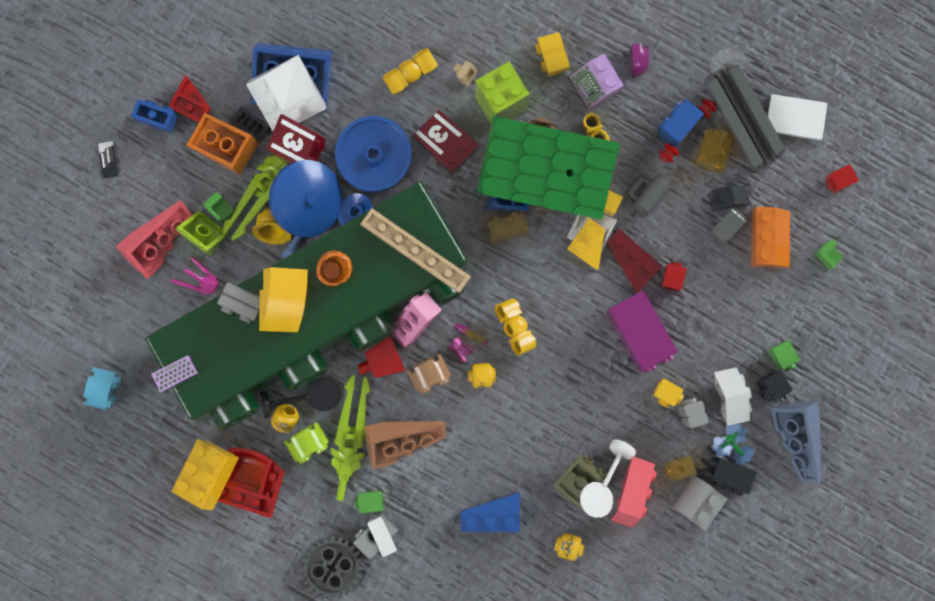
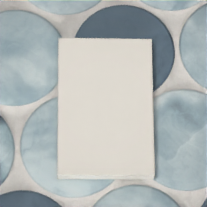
(797, 116)

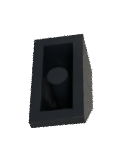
(728, 197)

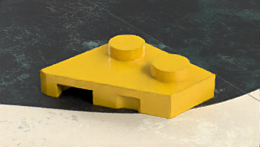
(588, 243)

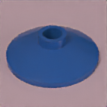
(353, 204)

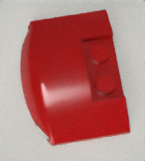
(253, 483)

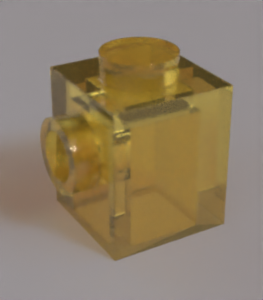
(680, 468)

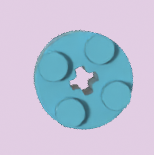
(100, 389)

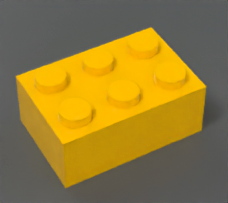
(205, 474)

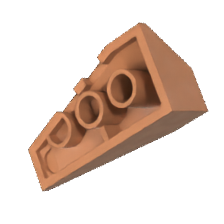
(395, 439)

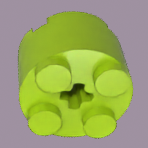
(307, 442)

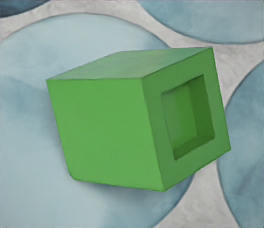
(219, 207)
(828, 254)

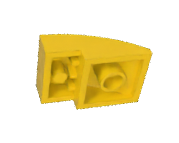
(282, 299)

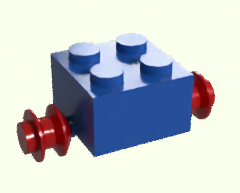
(682, 120)

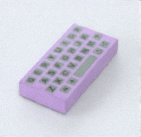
(174, 373)

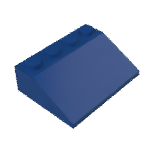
(316, 62)

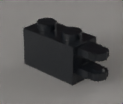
(730, 475)

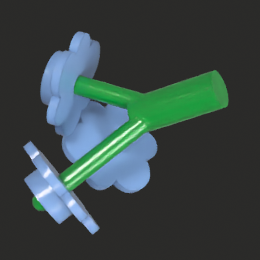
(733, 435)

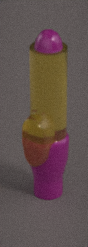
(471, 334)

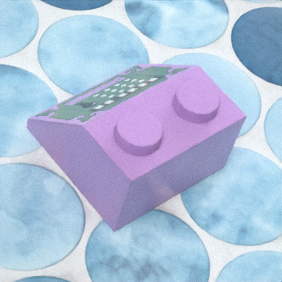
(596, 81)

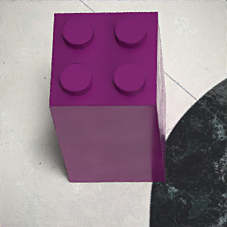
(641, 332)

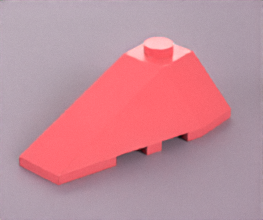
(150, 242)

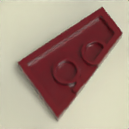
(635, 261)

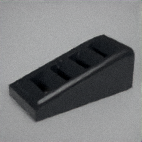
(263, 131)

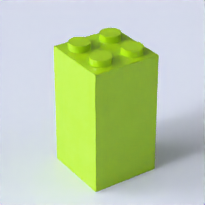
(501, 93)

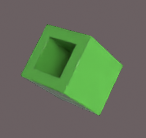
(784, 356)
(369, 502)

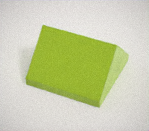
(202, 232)

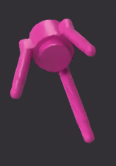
(208, 284)

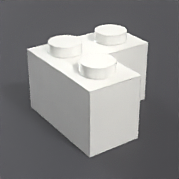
(733, 396)

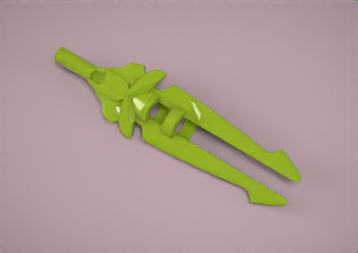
(270, 169)
(347, 459)

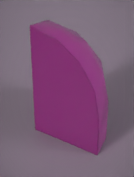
(639, 59)

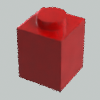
(841, 179)
(673, 277)

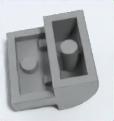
(699, 502)

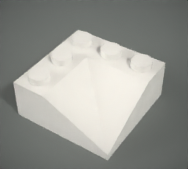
(286, 91)

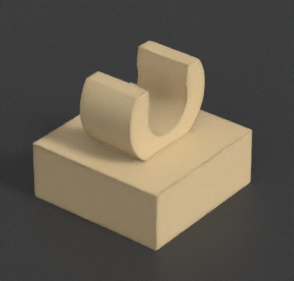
(465, 73)

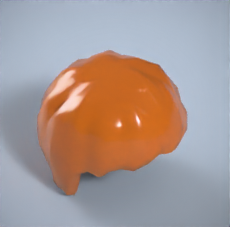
(334, 268)

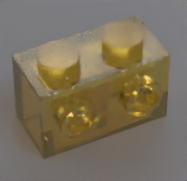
(714, 150)
(507, 228)

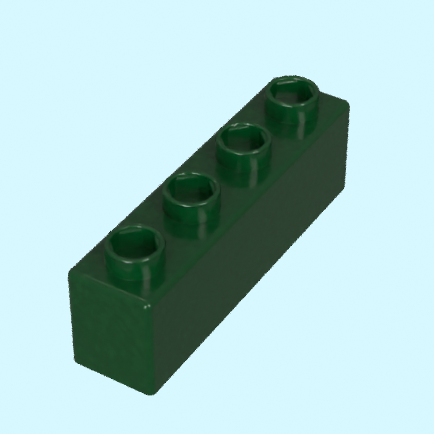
(240, 360)

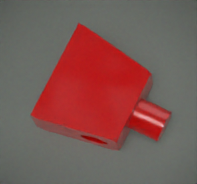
(382, 360)

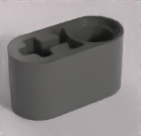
(728, 226)

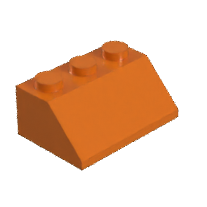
(770, 237)

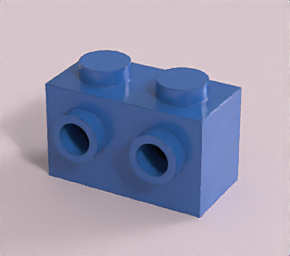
(154, 116)

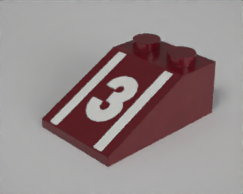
(294, 141)
(446, 142)

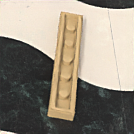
(415, 250)

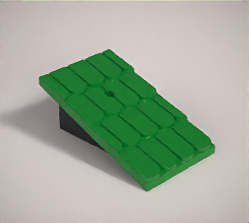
(547, 167)

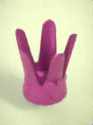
(458, 346)

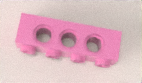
(415, 319)

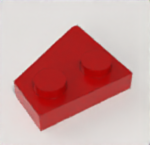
(189, 101)

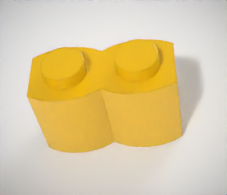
(552, 54)

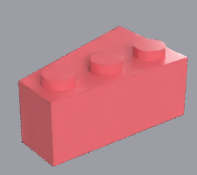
(634, 492)

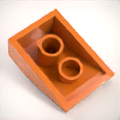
(223, 143)

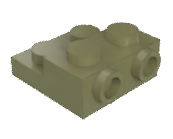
(577, 476)

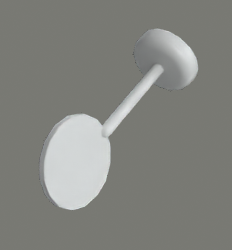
(596, 497)

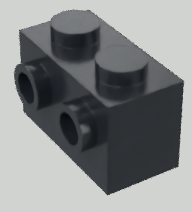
(774, 387)

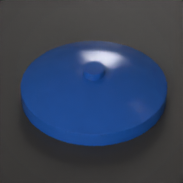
(373, 154)
(305, 198)

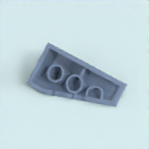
(801, 435)

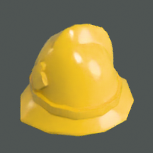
(268, 230)

